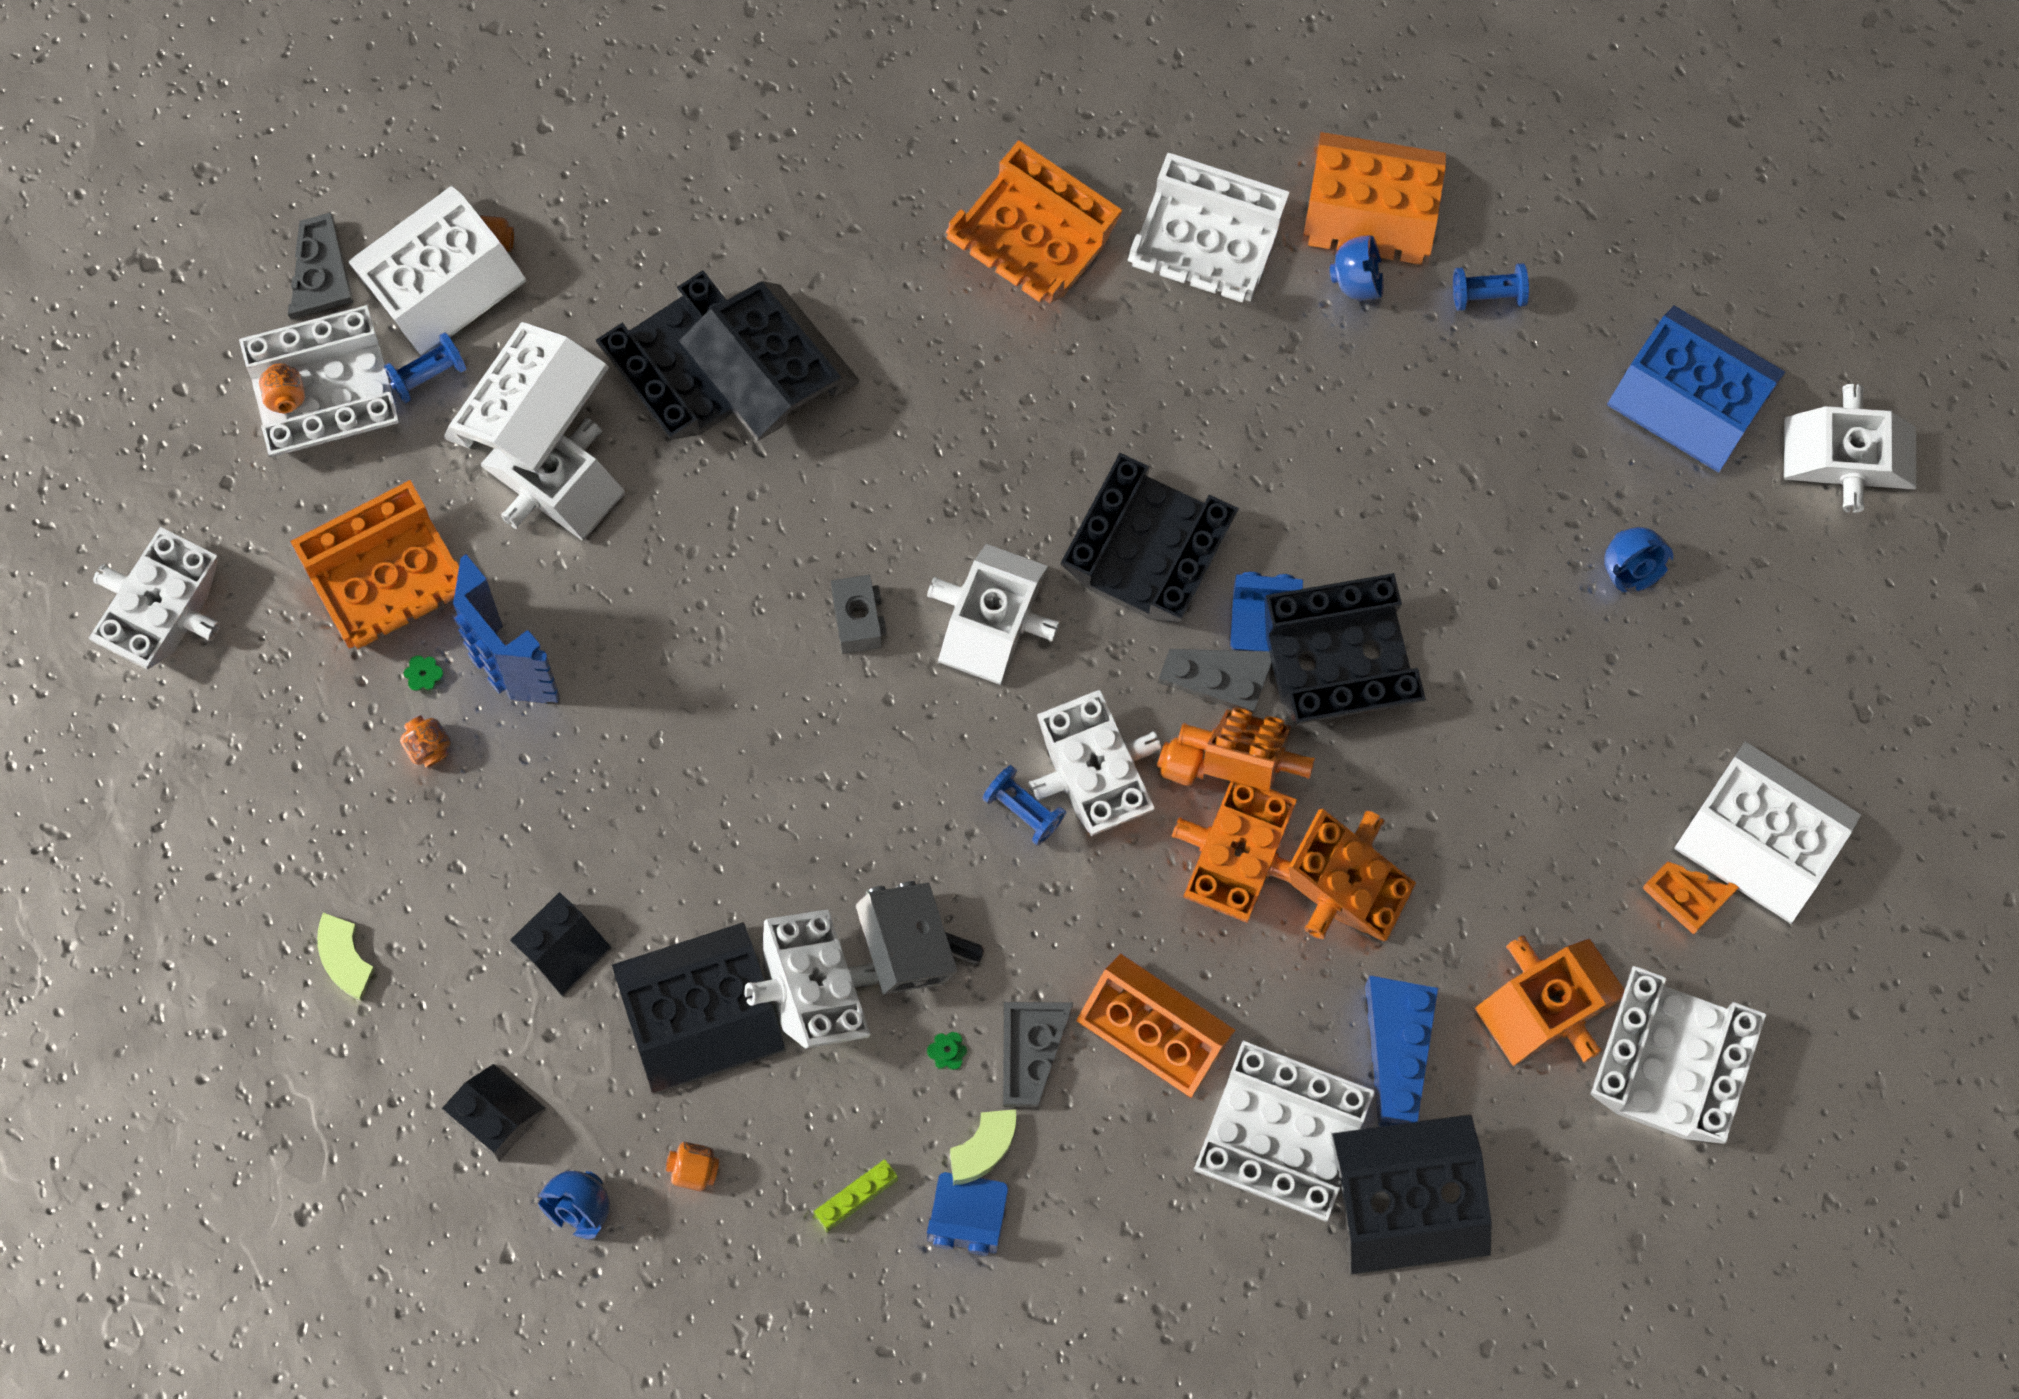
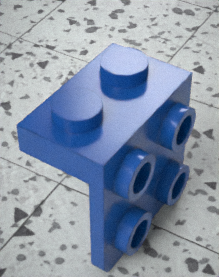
(1248, 608)
(967, 1215)

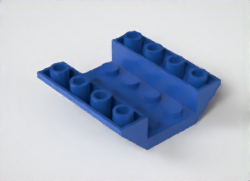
(1695, 388)

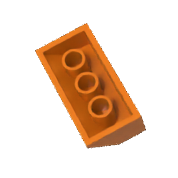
(1155, 1025)

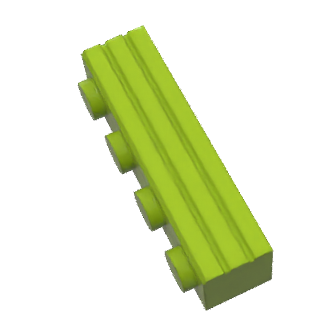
(855, 1195)

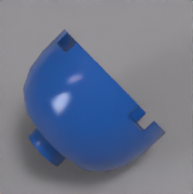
(1358, 269)
(1637, 558)
(576, 1200)

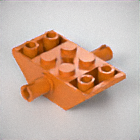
(1247, 749)
(1245, 821)
(1349, 877)
(1526, 1018)

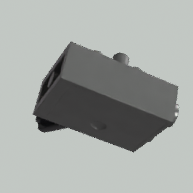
(909, 938)

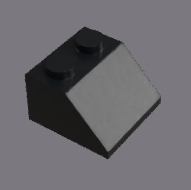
(560, 944)
(493, 1110)

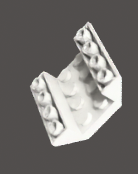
(438, 270)
(340, 377)
(528, 396)
(1768, 832)
(1676, 1059)
(1278, 1128)

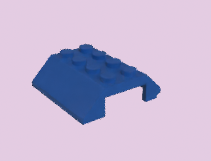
(514, 668)

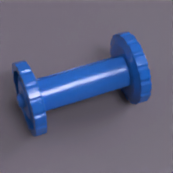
(1491, 287)
(425, 367)
(1024, 805)

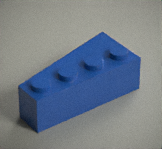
(1400, 1041)

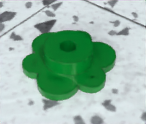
(418, 666)
(951, 1059)

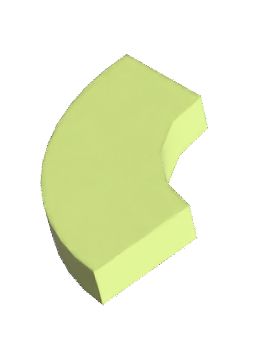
(340, 956)
(985, 1148)

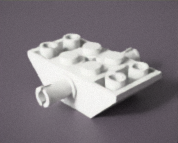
(1850, 448)
(573, 493)
(168, 573)
(983, 638)
(1085, 735)
(811, 980)

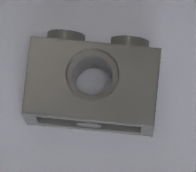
(855, 594)

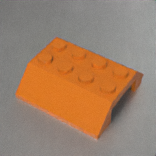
(1375, 192)
(1035, 225)
(378, 565)

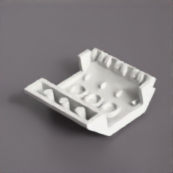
(1209, 228)

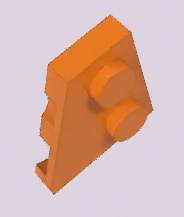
(1688, 894)

